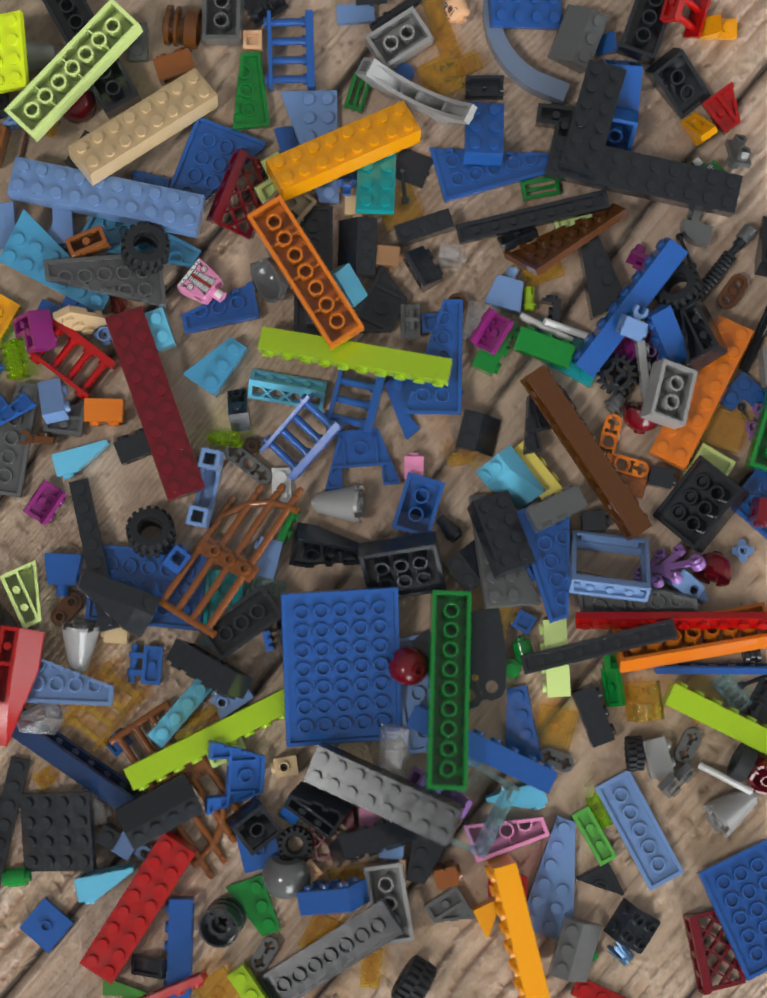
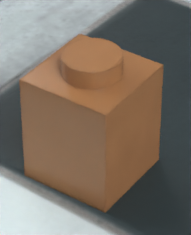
(389, 256)

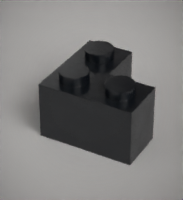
(554, 117)

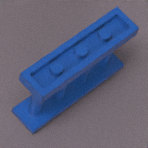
(306, 41)
(371, 406)
(320, 441)

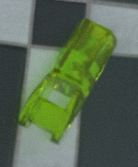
(229, 438)
(600, 813)

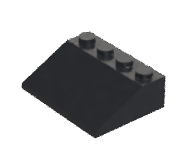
(700, 504)
(405, 562)

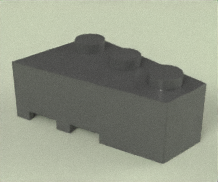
(555, 508)

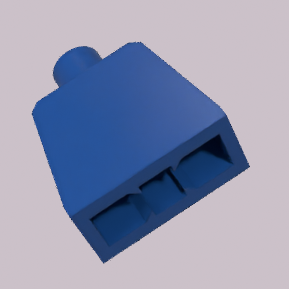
(63, 571)

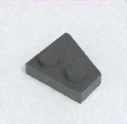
(71, 427)

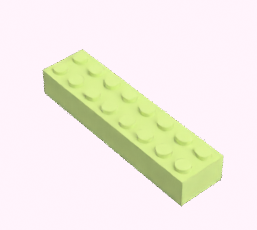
(74, 70)

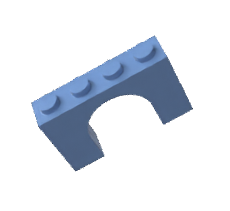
(61, 229)
(211, 468)

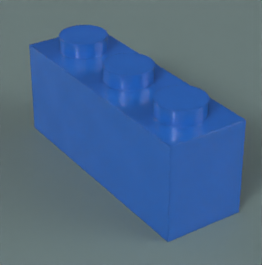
(666, 334)

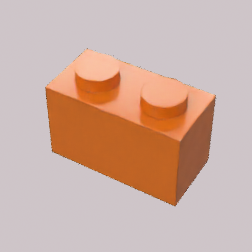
(104, 411)

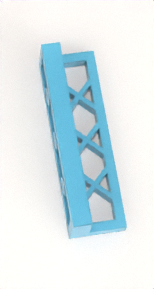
(287, 385)

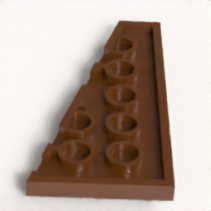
(563, 241)

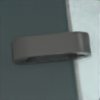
(683, 743)
(558, 755)
(268, 955)

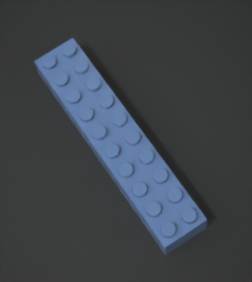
(109, 199)

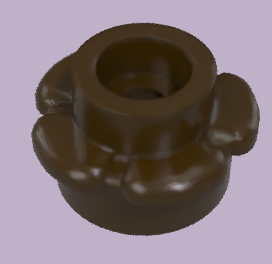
(257, 445)

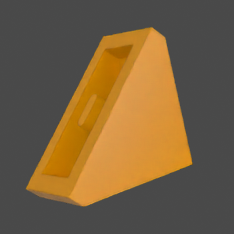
(485, 915)

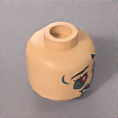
(456, 11)

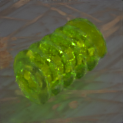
(14, 359)

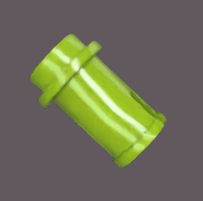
(528, 299)

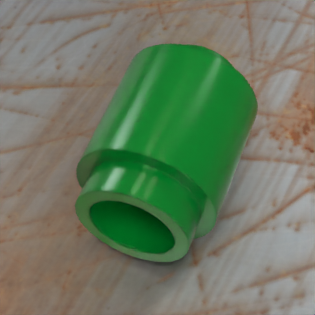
(521, 647)
(16, 877)

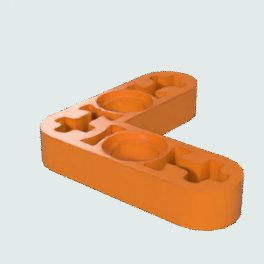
(613, 457)

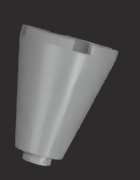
(39, 55)
(341, 503)
(80, 643)
(729, 811)

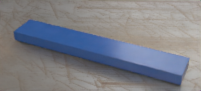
(713, 668)

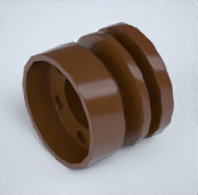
(180, 26)

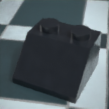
(422, 268)
(478, 433)
(253, 825)

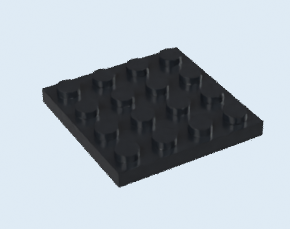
(58, 831)

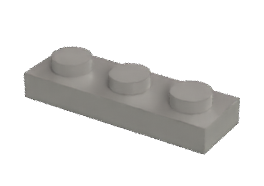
(643, 366)

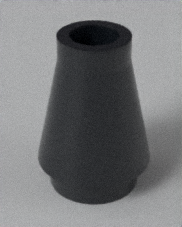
(449, 528)

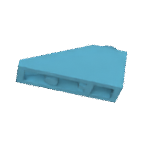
(76, 459)
(527, 797)

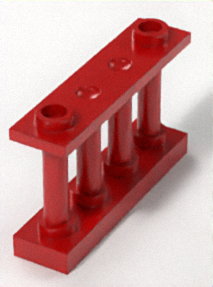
(694, 24)
(89, 351)

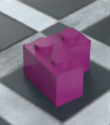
(36, 329)

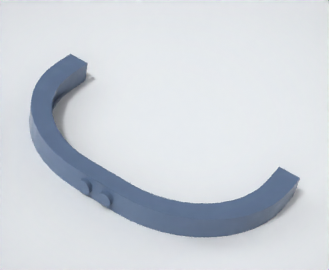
(518, 70)

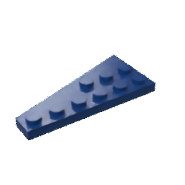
(465, 180)
(447, 343)
(551, 565)

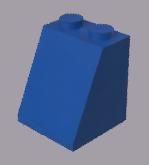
(631, 86)

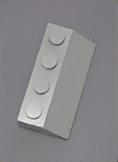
(387, 881)

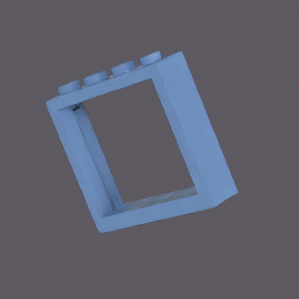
(608, 586)

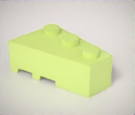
(24, 593)

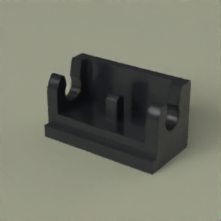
(484, 87)

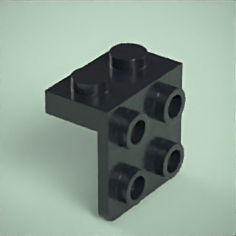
(631, 926)

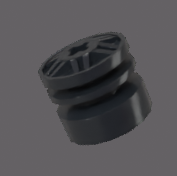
(220, 931)

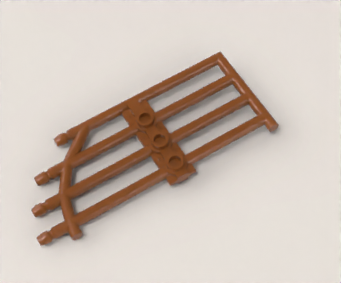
(229, 560)
(193, 774)

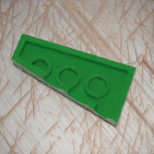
(250, 97)

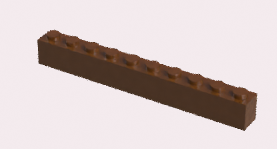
(586, 452)

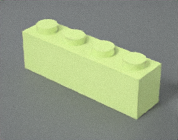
(556, 679)

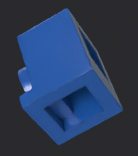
(176, 566)

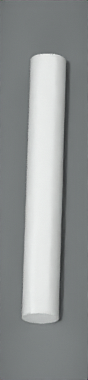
(538, 324)
(565, 328)
(725, 778)

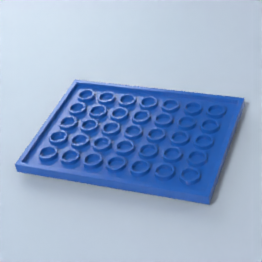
(339, 664)

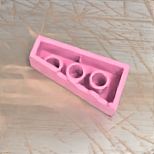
(510, 835)

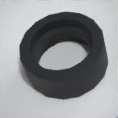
(742, 762)

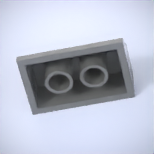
(578, 37)
(574, 949)

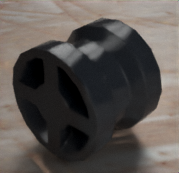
(753, 655)

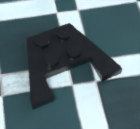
(535, 423)

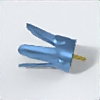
(622, 953)

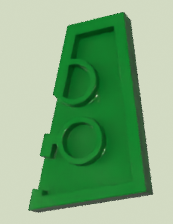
(256, 903)

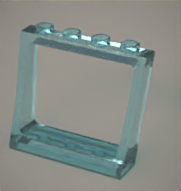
(496, 816)

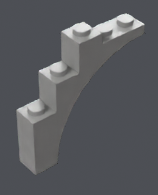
(417, 98)

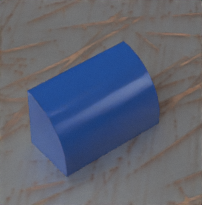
(285, 138)

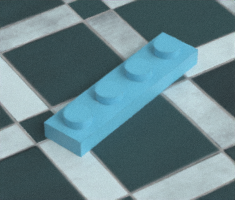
(178, 713)

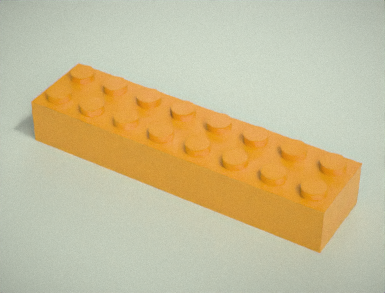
(343, 150)
(516, 927)

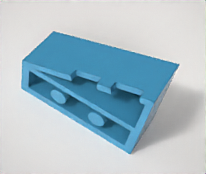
(217, 367)

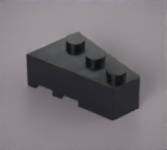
(701, 335)

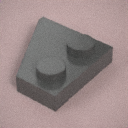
(449, 907)

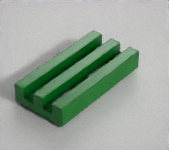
(353, 107)
(541, 188)

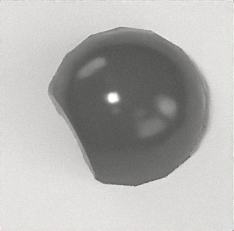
(268, 280)
(285, 878)

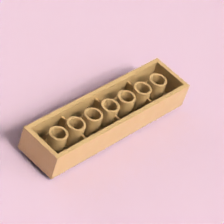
(143, 126)

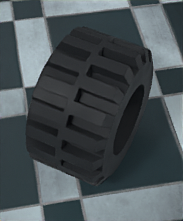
(149, 234)
(692, 291)
(147, 518)
(414, 979)

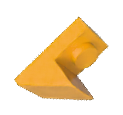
(719, 28)
(698, 128)

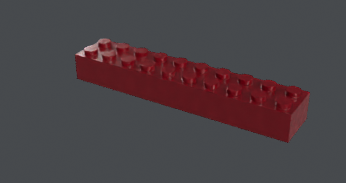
(155, 404)

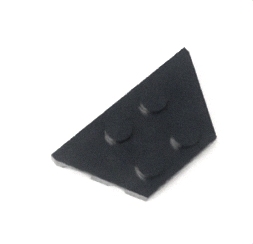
(381, 305)

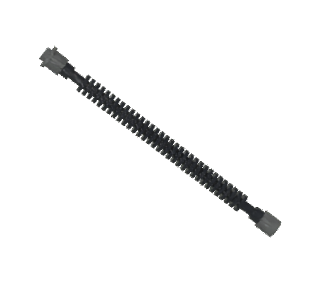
(711, 279)

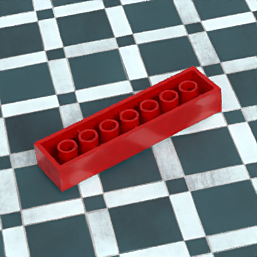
(138, 906)

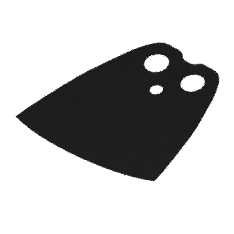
(486, 653)

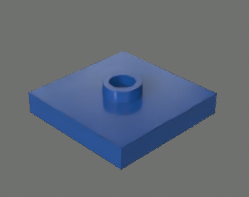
(256, 862)
(46, 925)

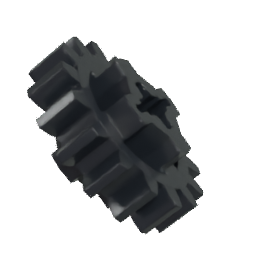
(617, 367)

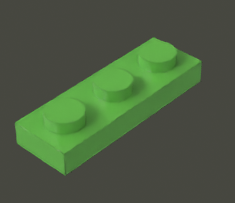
(594, 835)

